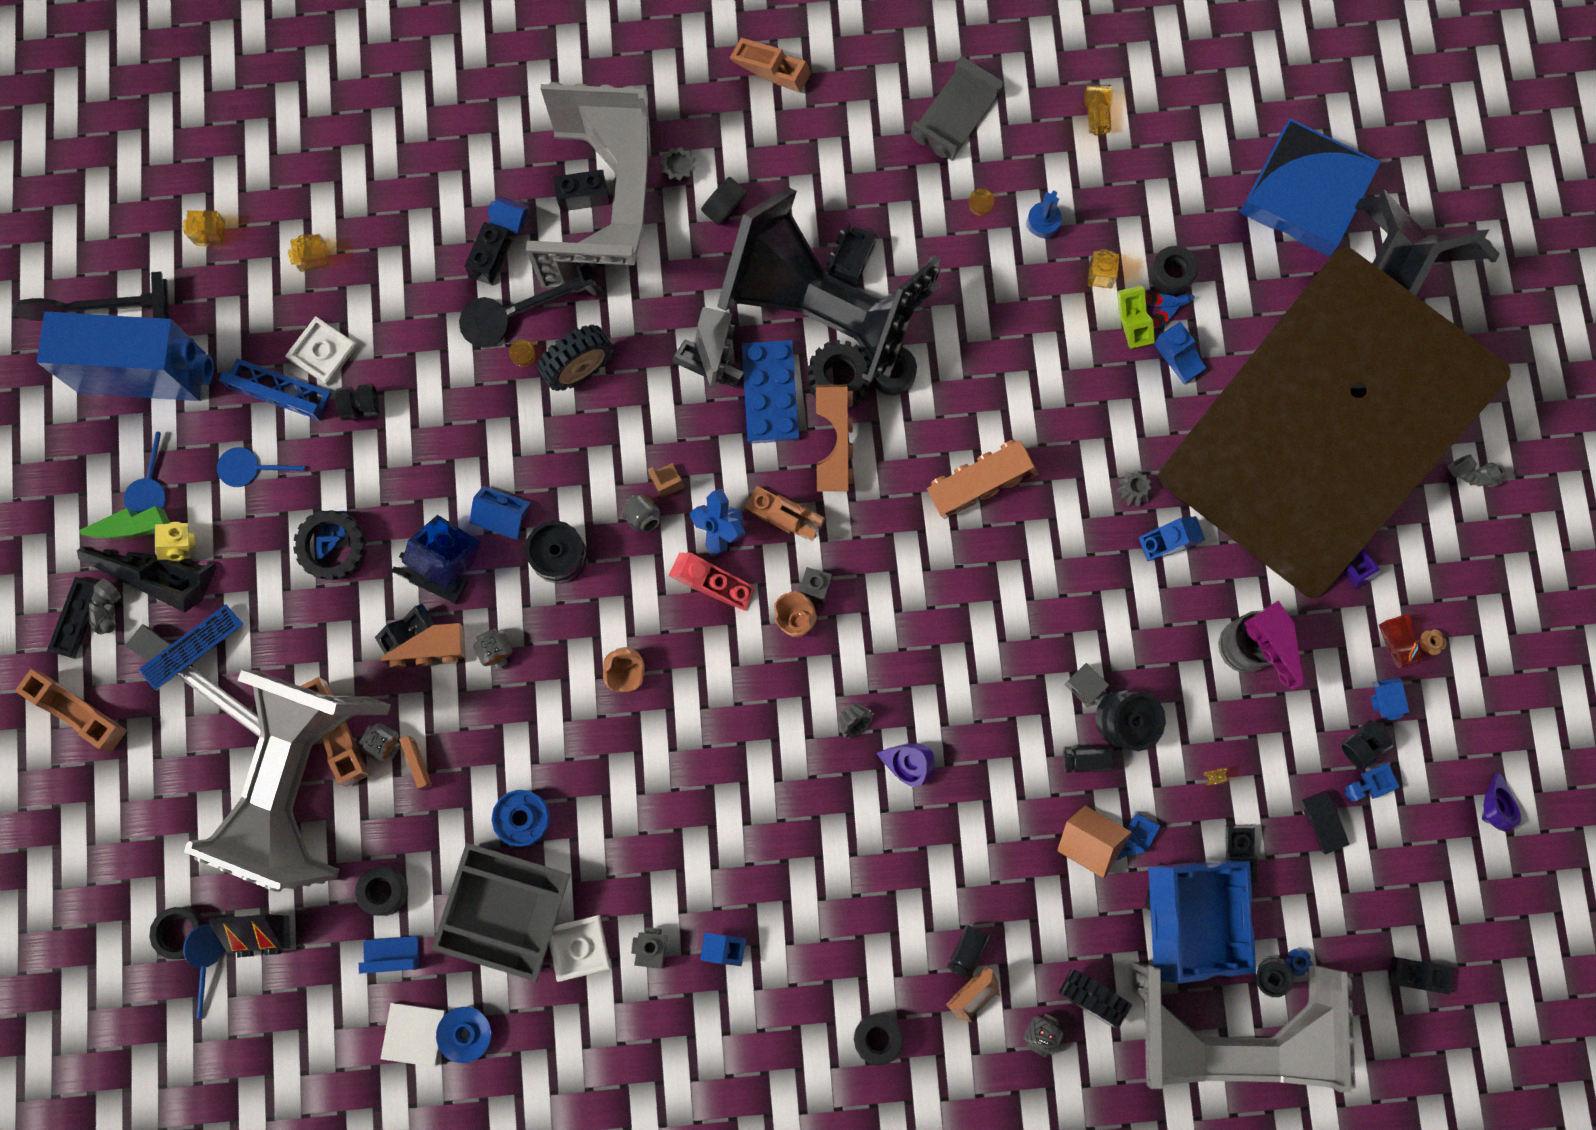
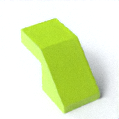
(1134, 318)

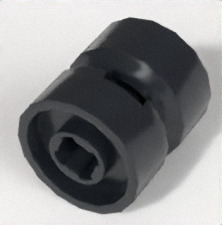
(357, 402)
(1368, 742)
(1274, 976)

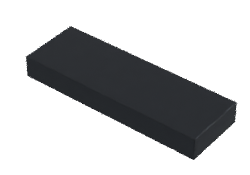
(73, 619)

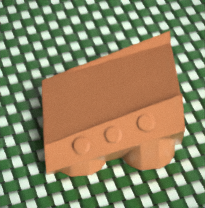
(974, 995)

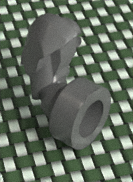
(1488, 475)
(99, 619)

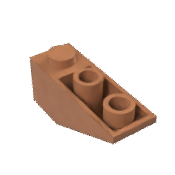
(436, 643)

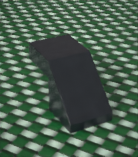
(403, 630)

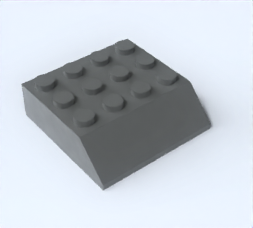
(501, 912)

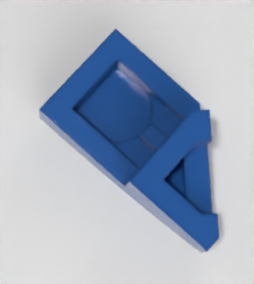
(329, 537)
(1142, 835)

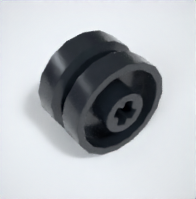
(546, 540)
(1130, 719)

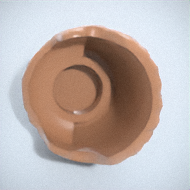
(795, 614)
(623, 670)

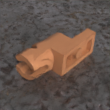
(783, 513)

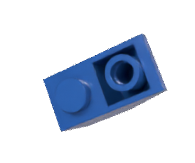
(1172, 538)

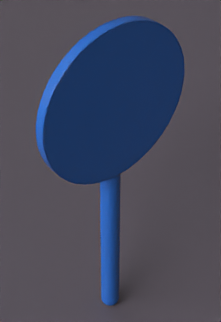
(240, 466)
(146, 492)
(202, 950)

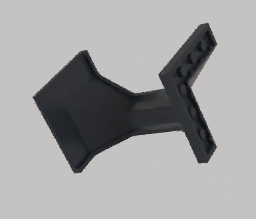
(1410, 251)
(779, 271)

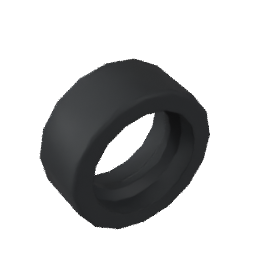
(159, 923)

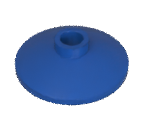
(450, 1039)

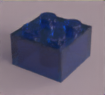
(441, 551)

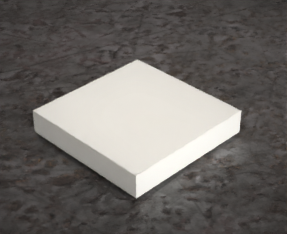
(321, 351)
(579, 948)
(412, 1034)

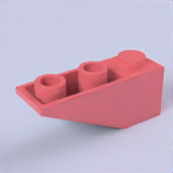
(711, 580)

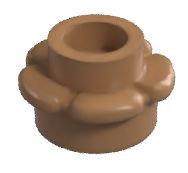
(1427, 646)

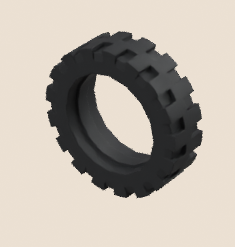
(304, 536)

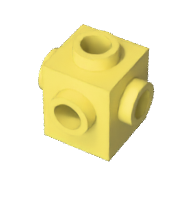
(173, 541)

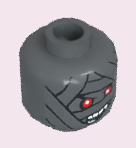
(1043, 1035)

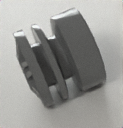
(1234, 647)

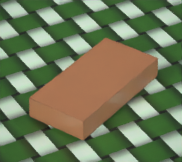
(415, 763)

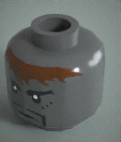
(641, 513)
(493, 648)
(380, 742)

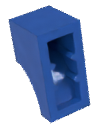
(1180, 352)

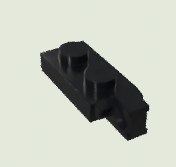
(689, 358)

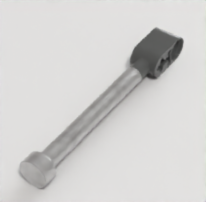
(149, 644)

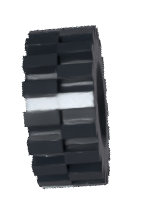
(1095, 998)

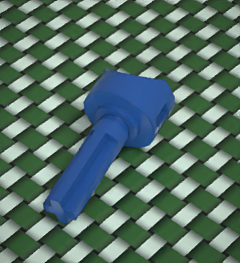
(1045, 217)

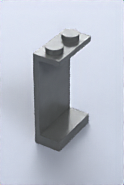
(957, 109)

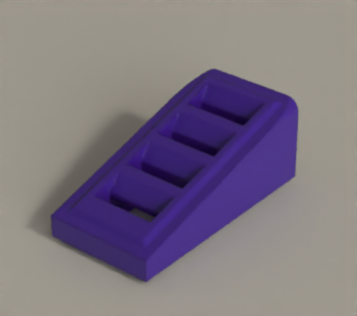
(1368, 564)

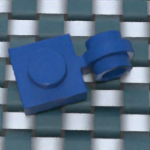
(1377, 781)

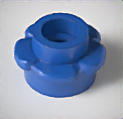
(1304, 956)

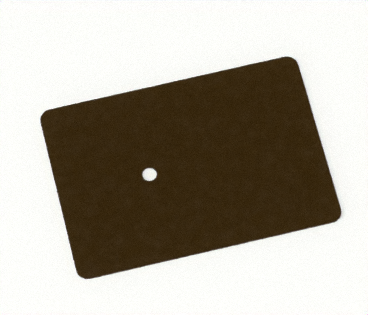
(1302, 463)

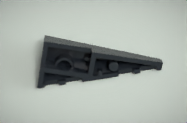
(168, 581)

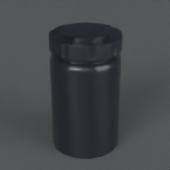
(1087, 759)
(968, 952)

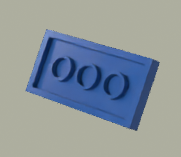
(770, 392)

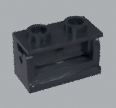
(581, 190)
(488, 253)
(851, 254)

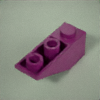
(1278, 640)

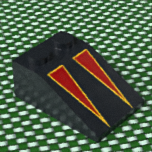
(253, 934)

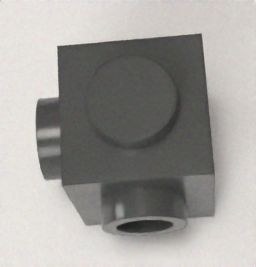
(650, 948)

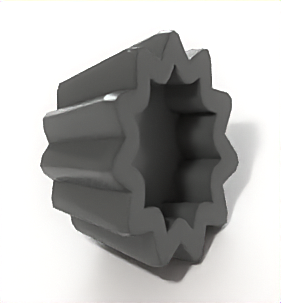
(678, 164)
(1135, 488)
(855, 720)

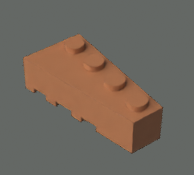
(982, 478)

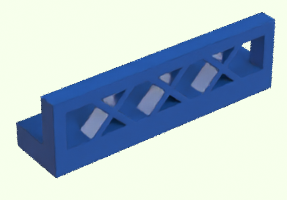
(275, 394)

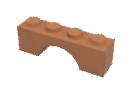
(833, 404)
(71, 709)
(340, 745)

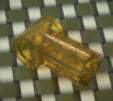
(1098, 101)

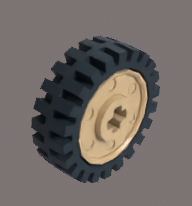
(575, 357)

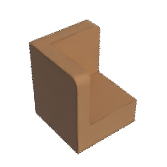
(666, 480)

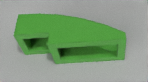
(127, 524)

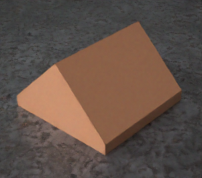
(1093, 841)

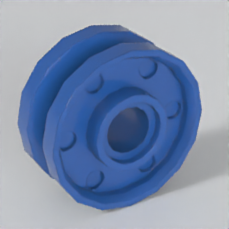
(504, 818)

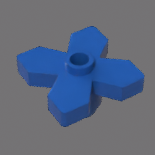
(719, 521)

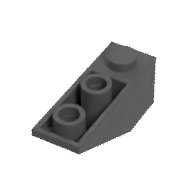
(711, 339)

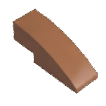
(771, 64)

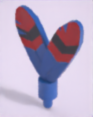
(1168, 305)

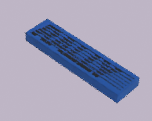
(190, 647)

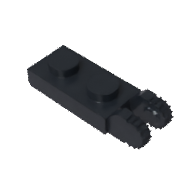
(451, 594)

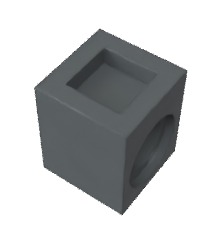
(815, 585)
(1087, 685)

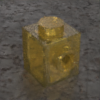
(204, 227)
(309, 252)
(1103, 269)

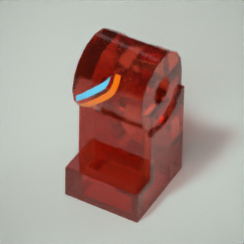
(1400, 641)

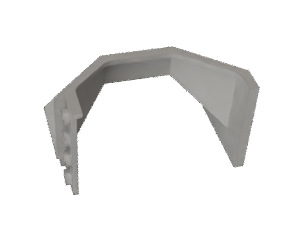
(617, 129)
(260, 833)
(1308, 1050)

